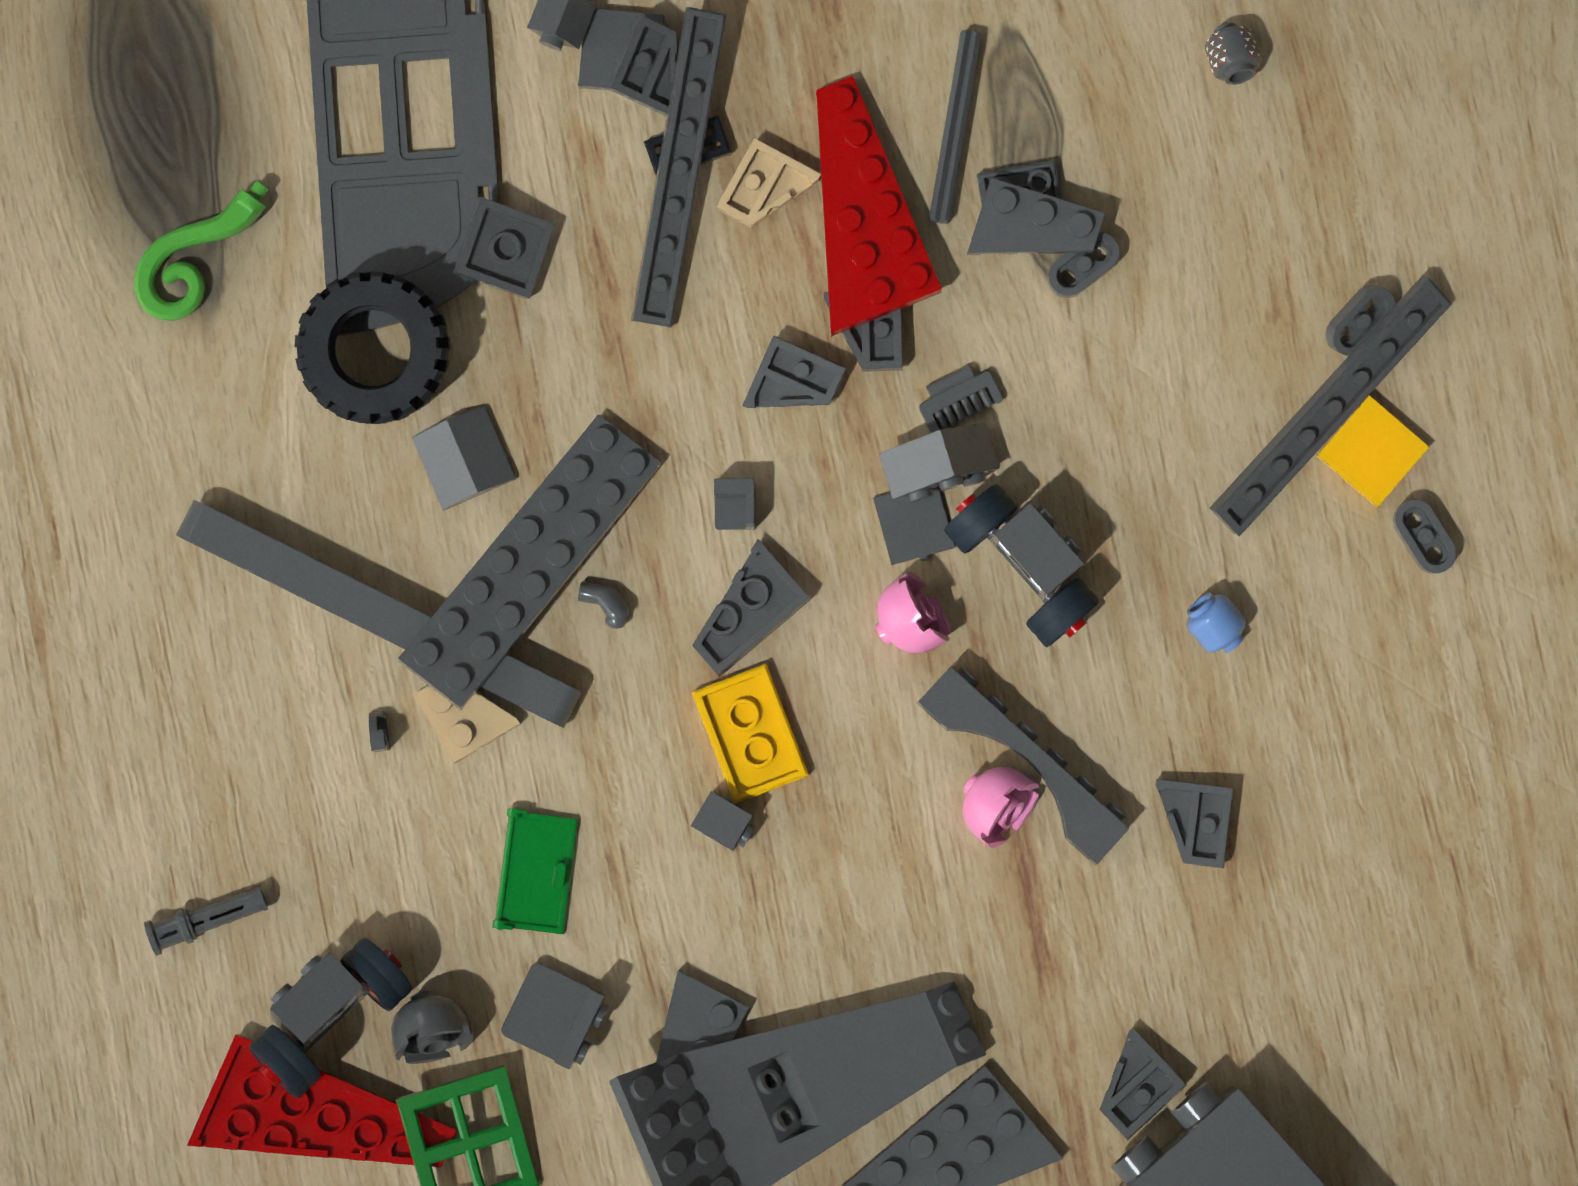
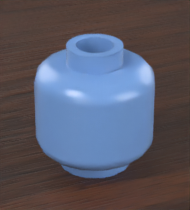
(1216, 623)

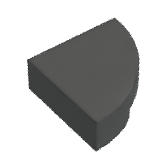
(378, 731)

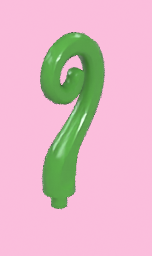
(234, 219)

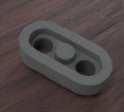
(1083, 267)
(1358, 319)
(1427, 535)

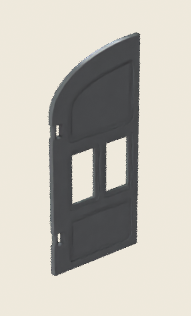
(401, 207)

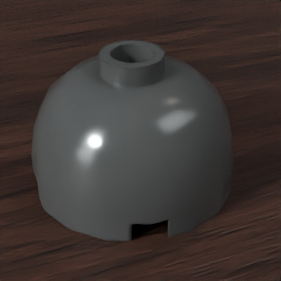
(429, 1027)

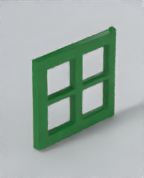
(467, 1143)

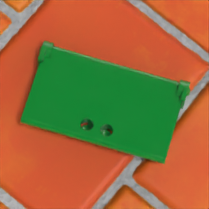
(531, 882)

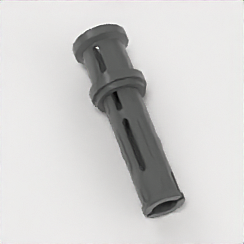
(181, 926)

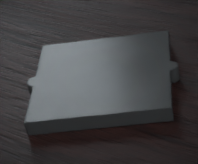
(914, 527)

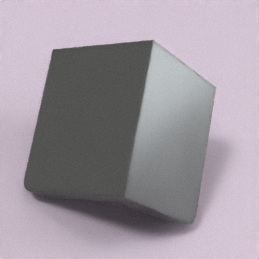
(734, 504)

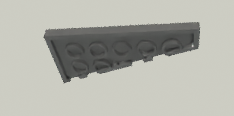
(965, 1141)

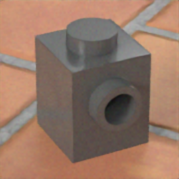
(561, 22)

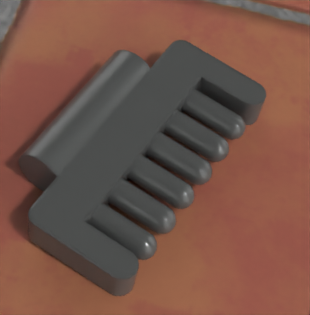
(957, 388)

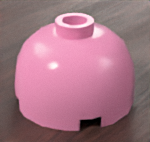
(910, 617)
(996, 802)

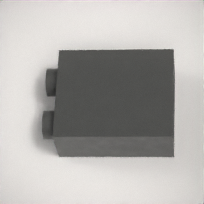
(1220, 1145)

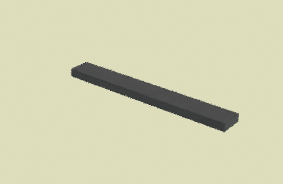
(678, 167)
(1330, 405)

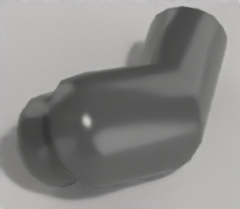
(609, 600)

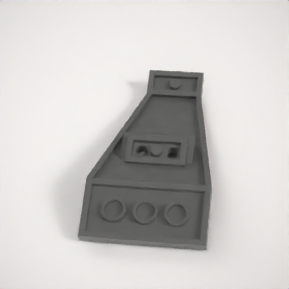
(718, 1124)

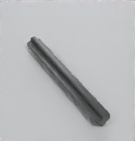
(955, 127)

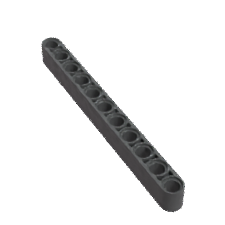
(360, 604)

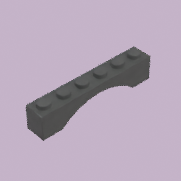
(1085, 821)

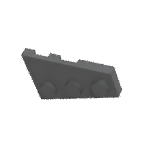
(750, 611)

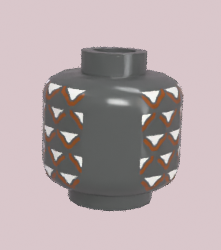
(1233, 53)

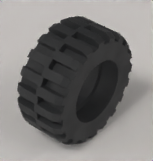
(318, 347)

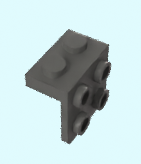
(554, 1015)

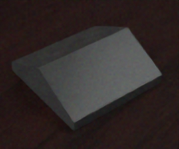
(463, 457)

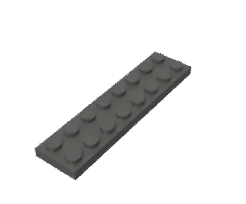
(529, 562)

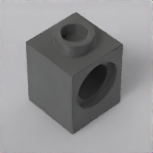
(723, 822)

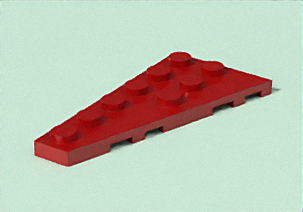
(869, 234)
(325, 1122)

